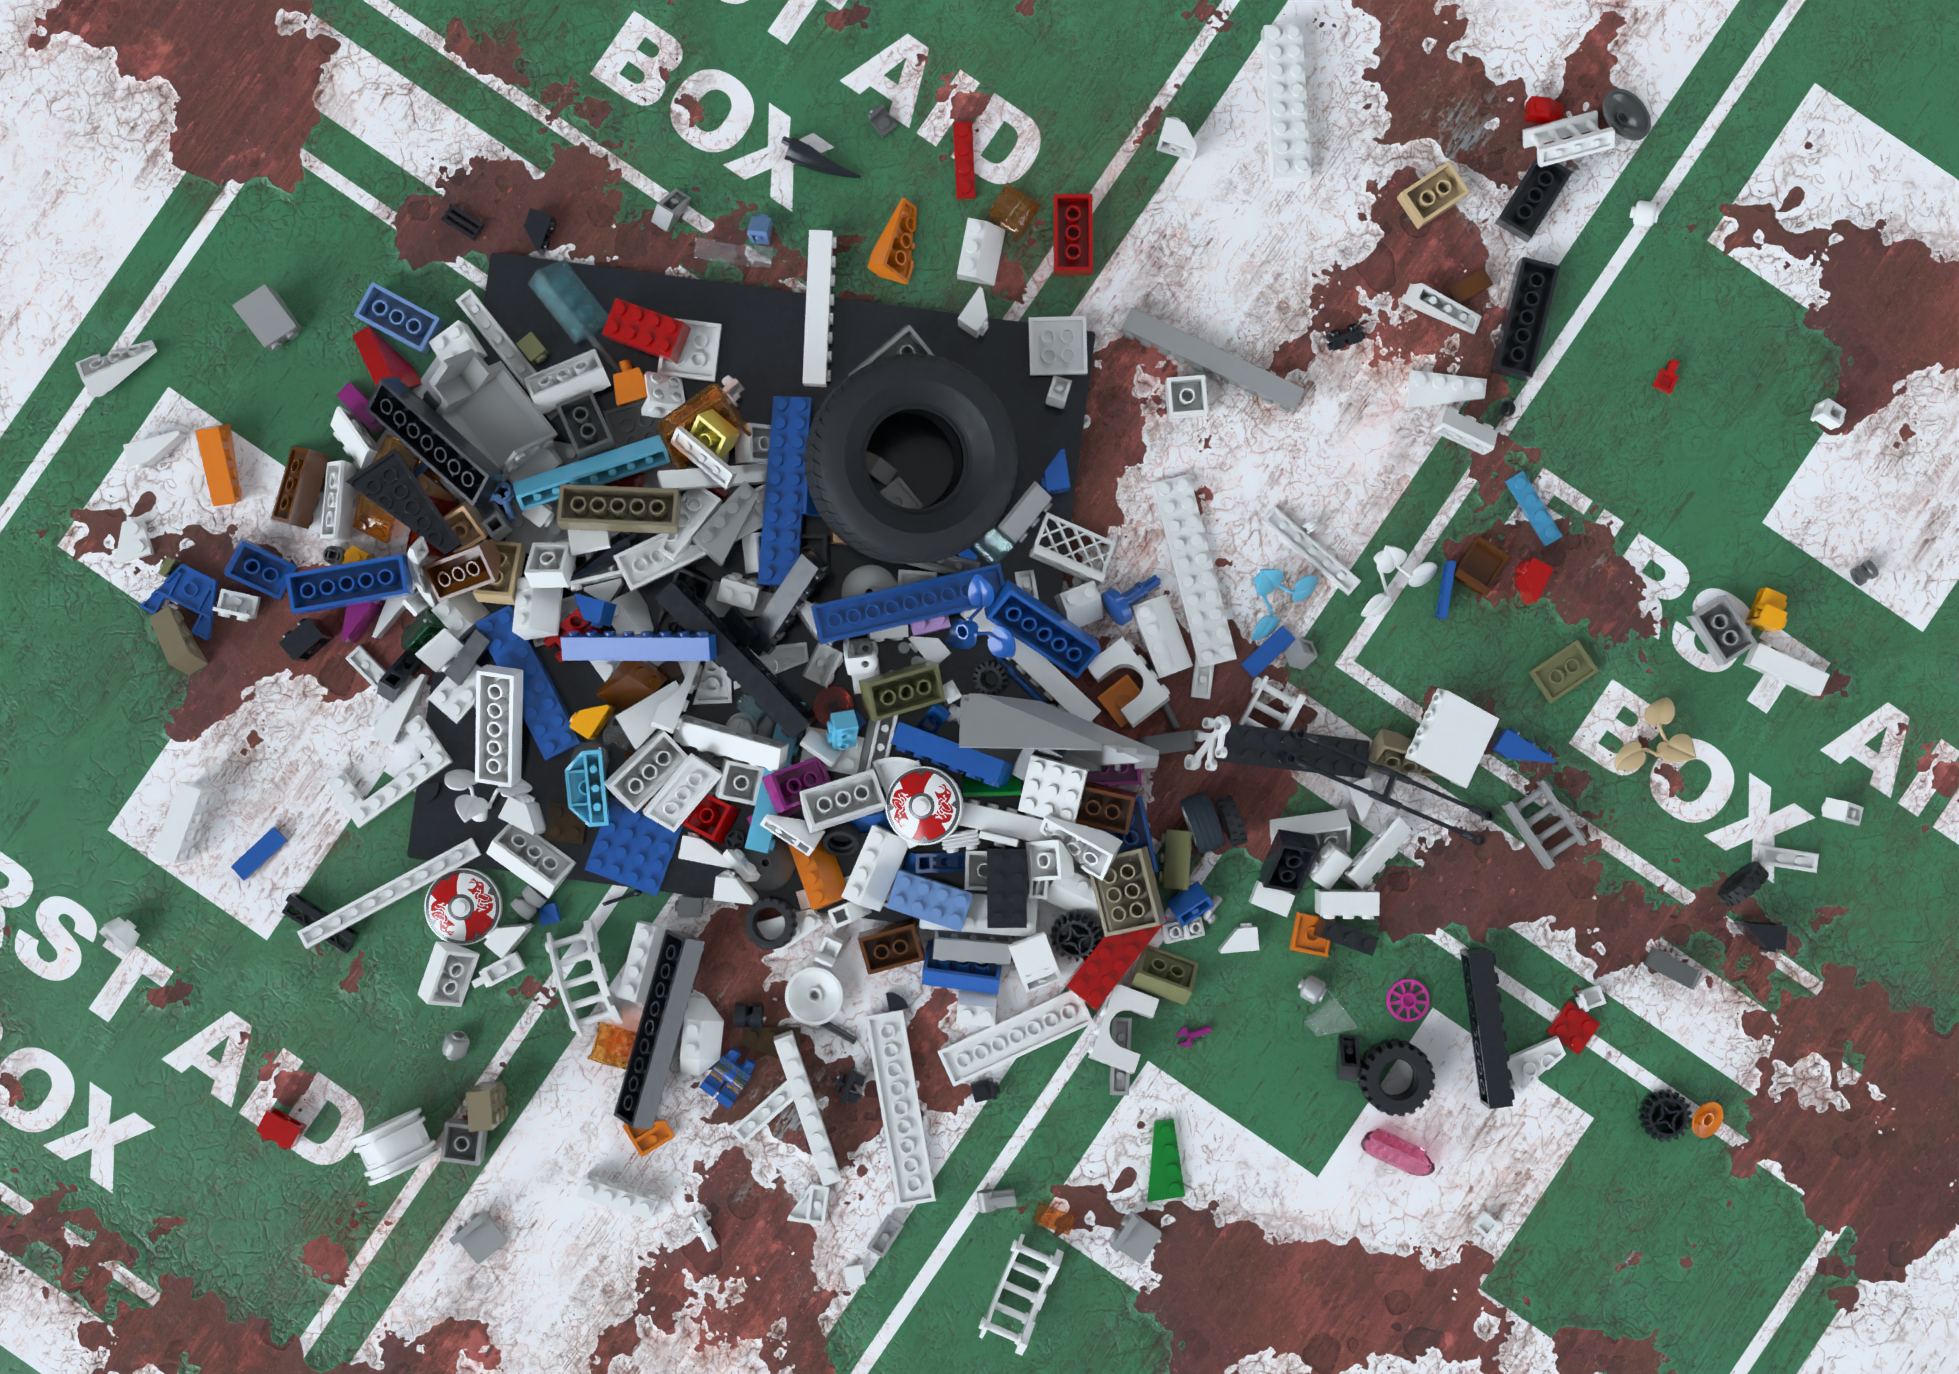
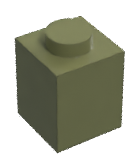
(533, 348)

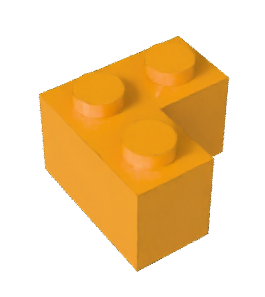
(1768, 611)

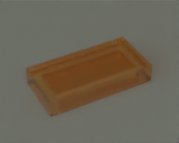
(1054, 1218)

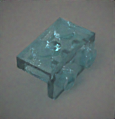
(994, 546)

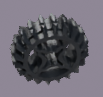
(1065, 942)
(1679, 1110)

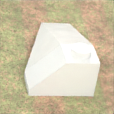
(632, 615)

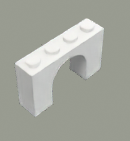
(1122, 656)
(1103, 1047)

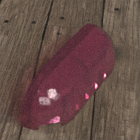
(1397, 1152)

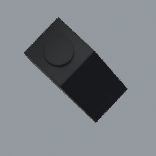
(1348, 1058)

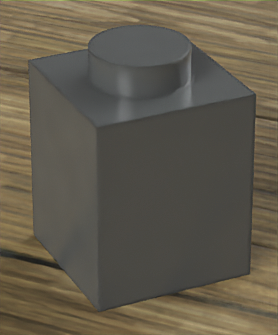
(689, 906)

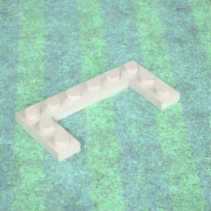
(434, 761)

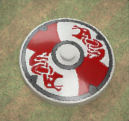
(924, 805)
(463, 906)

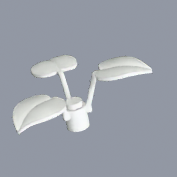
(1386, 563)
(472, 806)

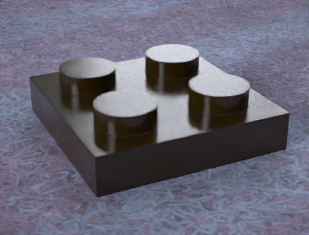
(564, 825)

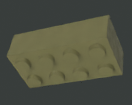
(902, 690)

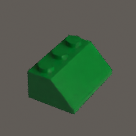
(977, 788)

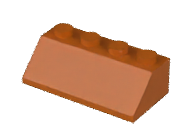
(819, 876)

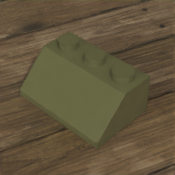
(1175, 859)
(1165, 974)

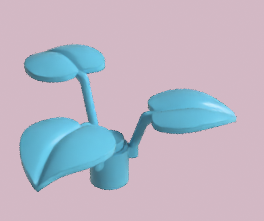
(1266, 583)

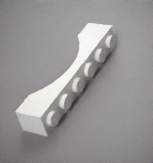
(668, 711)

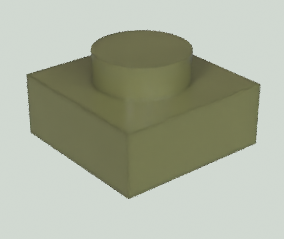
(168, 566)

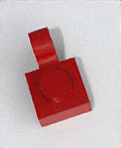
(1666, 378)

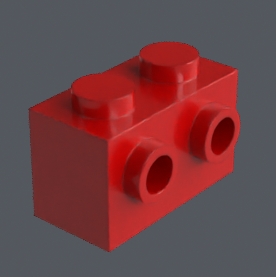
(281, 1128)

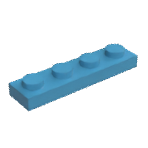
(1533, 508)

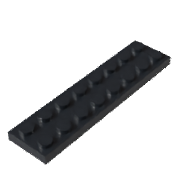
(1268, 747)

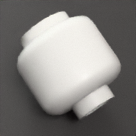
(1644, 213)

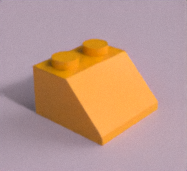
(591, 721)

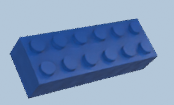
(349, 584)
(1043, 629)
(946, 752)

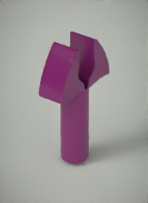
(1192, 1034)

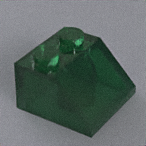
(421, 631)

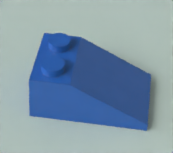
(259, 568)

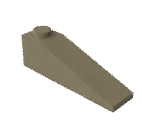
(1390, 751)

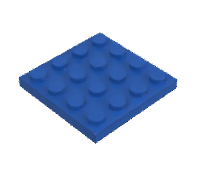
(633, 849)

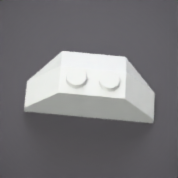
(700, 1037)

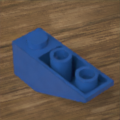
(1514, 747)

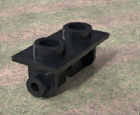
(1351, 333)

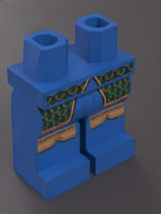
(731, 1071)

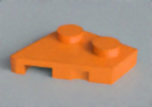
(648, 1140)

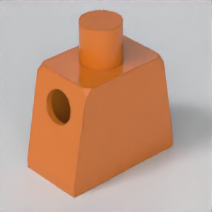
(629, 384)

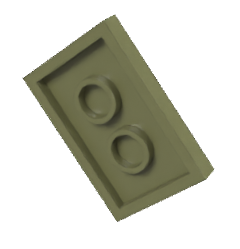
(1563, 671)

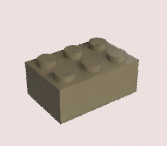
(486, 1106)

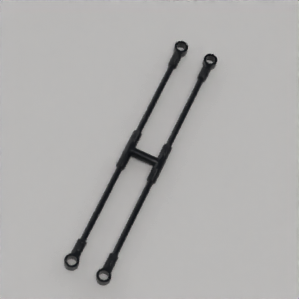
(1393, 777)

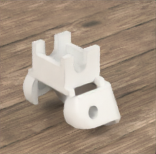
(855, 655)

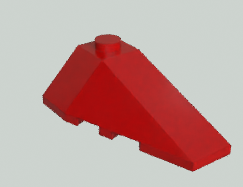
(383, 360)

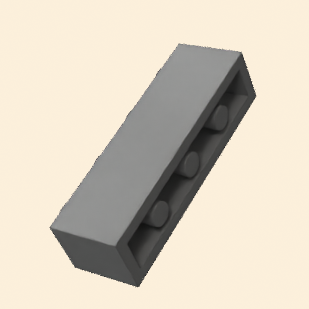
(972, 947)

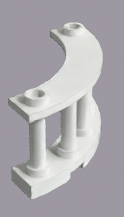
(598, 974)
(1036, 1298)

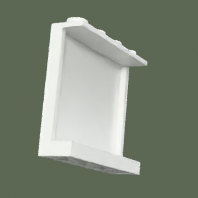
(1452, 737)

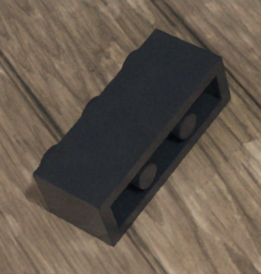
(1346, 936)

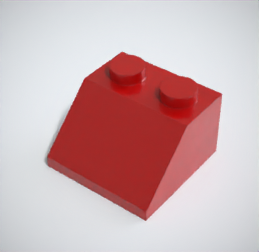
(1531, 579)
(712, 818)

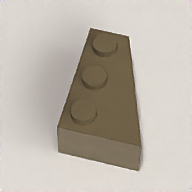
(177, 641)

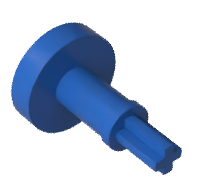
(1119, 605)

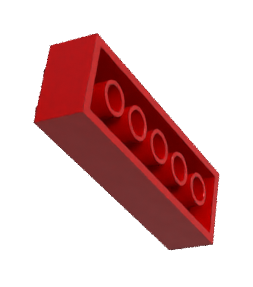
(1108, 964)

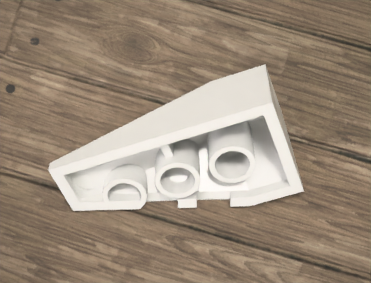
(105, 372)
(1087, 845)

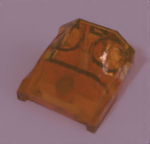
(1013, 210)
(611, 1047)

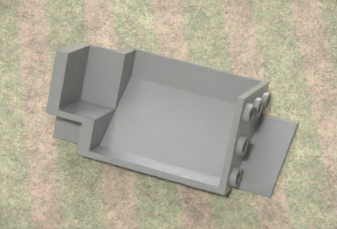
(495, 415)

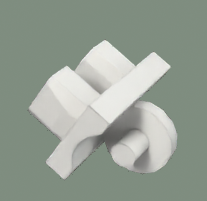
(732, 388)

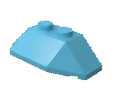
(585, 788)

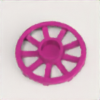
(1407, 1000)

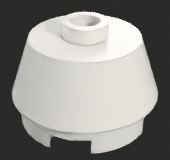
(120, 934)

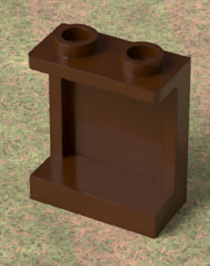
(1481, 565)

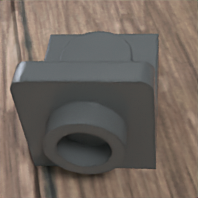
(881, 121)

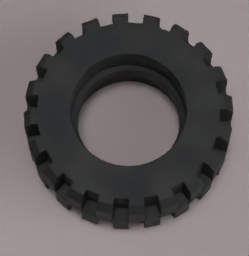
(1417, 1091)

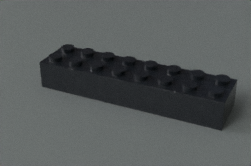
(434, 441)
(1486, 1027)

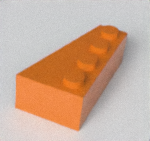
(219, 464)

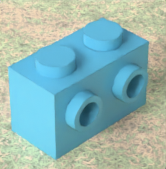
(842, 730)

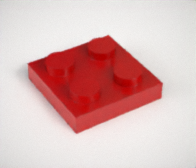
(1573, 1027)

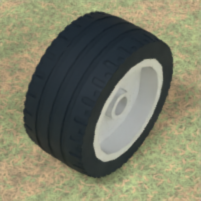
(1202, 822)

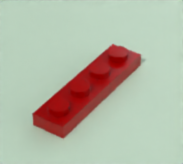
(964, 160)

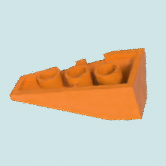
(894, 248)

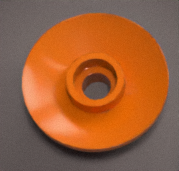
(1707, 1119)

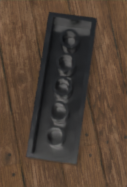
(1524, 319)

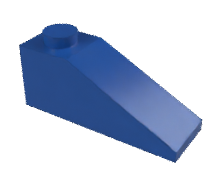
(934, 862)

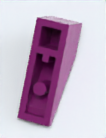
(357, 404)

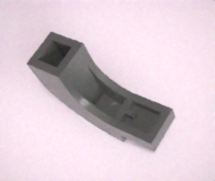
(495, 520)

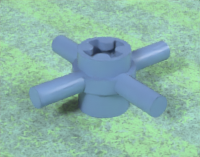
(506, 501)

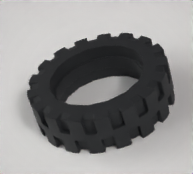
(1231, 820)
(1743, 883)
(751, 923)

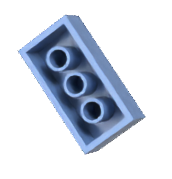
(399, 318)
(929, 900)

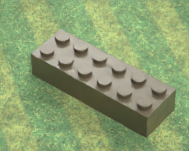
(619, 509)

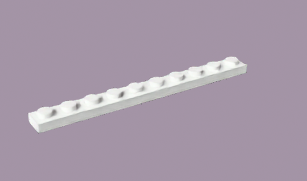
(389, 893)

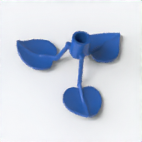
(964, 632)

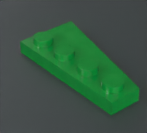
(1165, 1165)

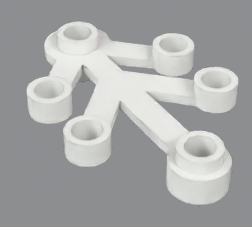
(1221, 726)

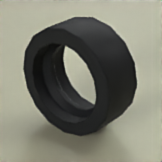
(841, 848)

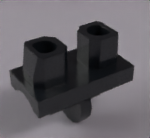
(854, 1077)

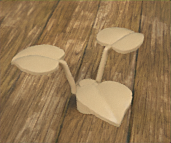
(1677, 749)

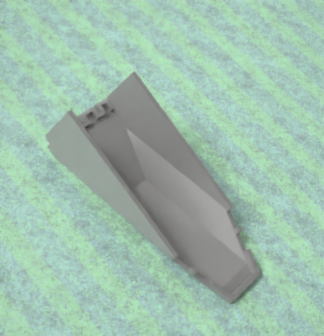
(1009, 724)

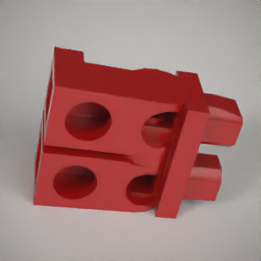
(573, 622)

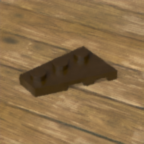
(763, 1038)

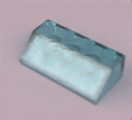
(568, 300)

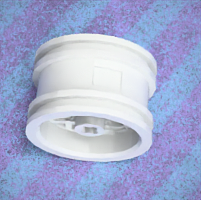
(394, 1146)

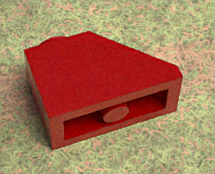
(1543, 110)

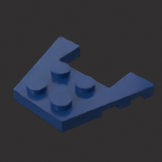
(190, 590)

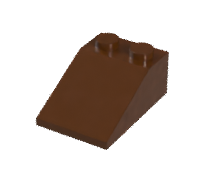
(631, 684)

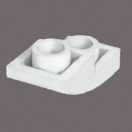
(1175, 932)

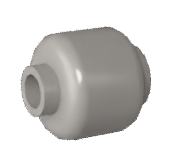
(1312, 989)
(455, 1045)

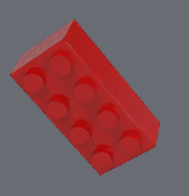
(1072, 235)
(646, 330)

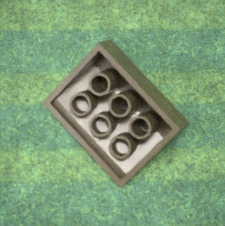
(1128, 894)

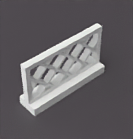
(1067, 564)

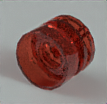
(828, 695)

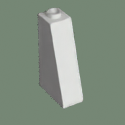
(637, 719)

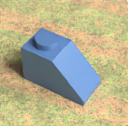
(760, 229)

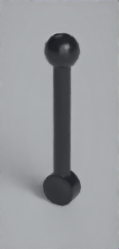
(636, 893)

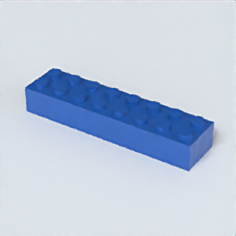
(542, 703)

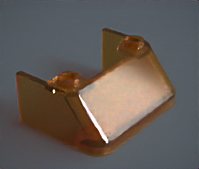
(685, 415)

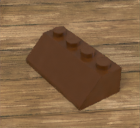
(300, 487)
(464, 570)

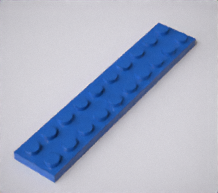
(784, 489)
(899, 605)

